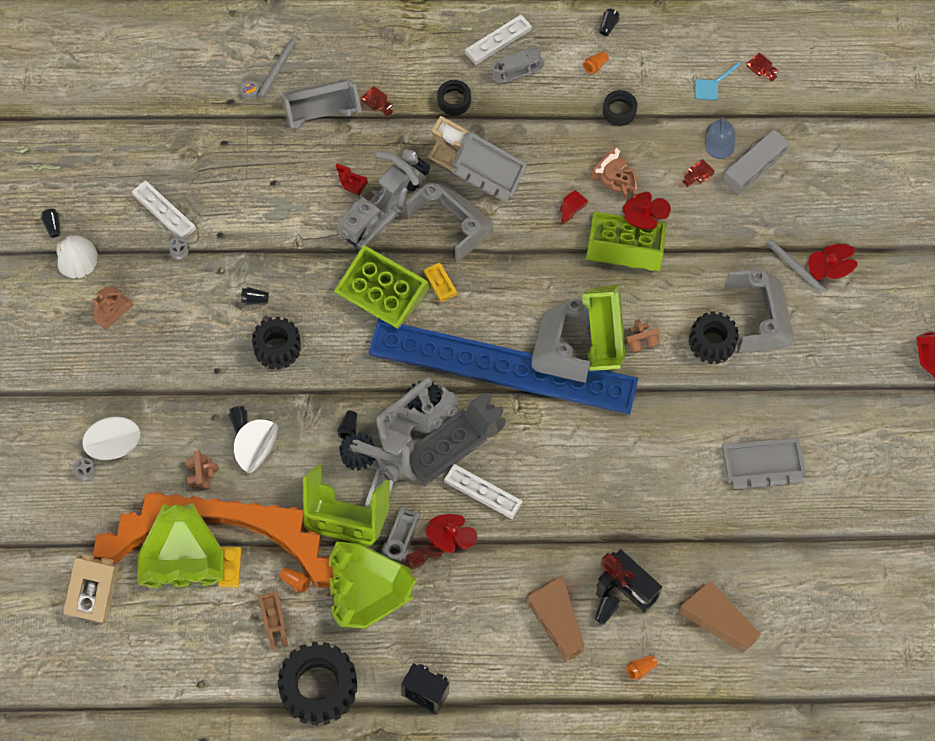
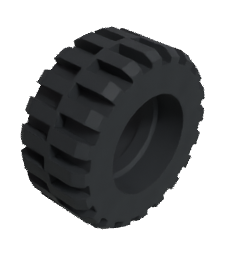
(314, 657)

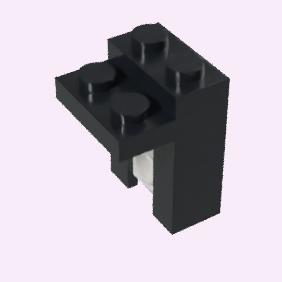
(641, 591)

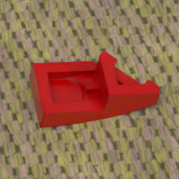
(350, 181)
(571, 204)

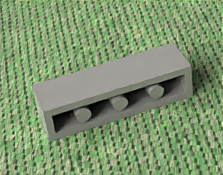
(755, 161)

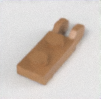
(273, 617)

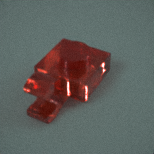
(761, 65)
(377, 99)
(698, 172)
(420, 556)
(614, 568)

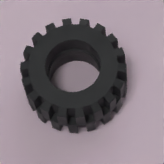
(716, 324)
(276, 356)

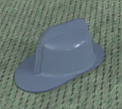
(720, 139)

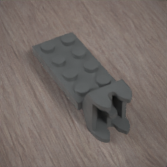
(456, 438)

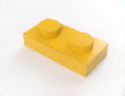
(440, 282)
(232, 567)

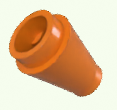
(595, 62)
(295, 579)
(640, 667)

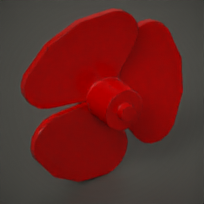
(640, 210)
(831, 262)
(445, 531)

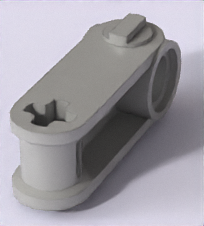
(517, 65)
(401, 534)

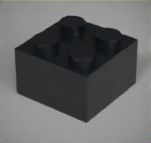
(425, 688)

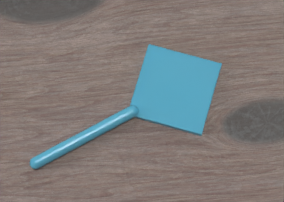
(709, 88)

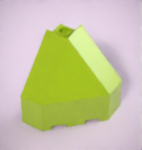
(179, 550)
(366, 585)

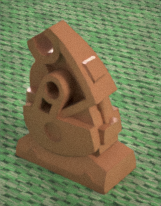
(615, 174)
(110, 306)

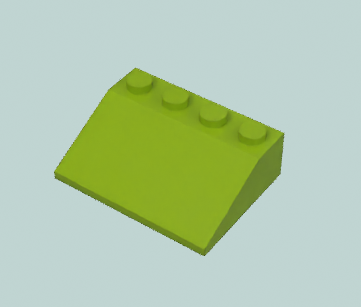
(619, 243)
(382, 287)

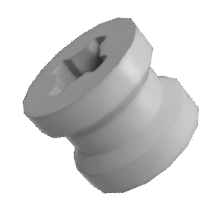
(176, 244)
(82, 465)

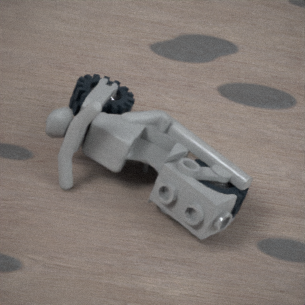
(363, 220)
(424, 414)

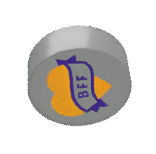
(249, 90)

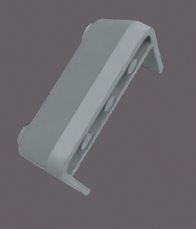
(320, 101)
(474, 224)
(777, 330)
(555, 356)

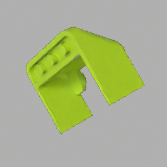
(605, 327)
(341, 519)

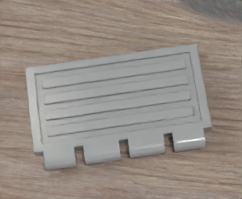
(488, 167)
(764, 461)

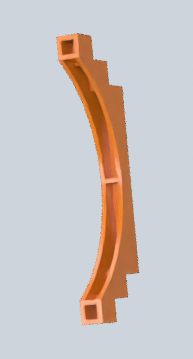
(277, 523)

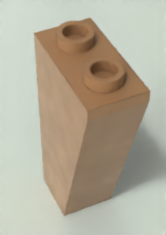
(556, 616)
(719, 616)

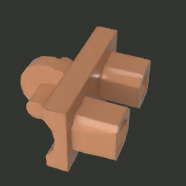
(634, 340)
(203, 470)

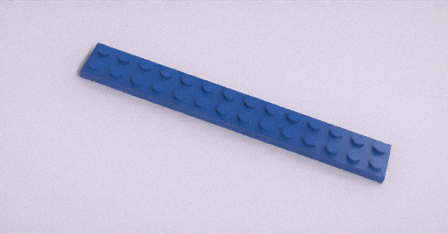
(498, 366)

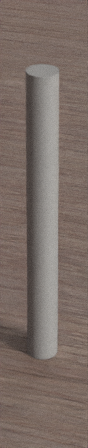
(270, 79)
(796, 266)

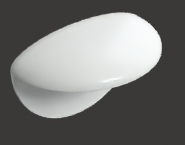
(111, 438)
(254, 443)

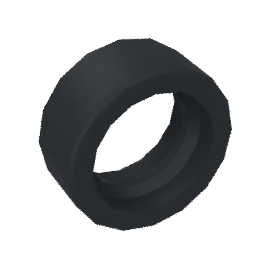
(622, 96)
(454, 109)

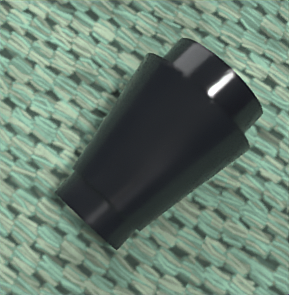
(609, 21)
(51, 222)
(253, 296)
(238, 417)
(348, 425)
(606, 608)

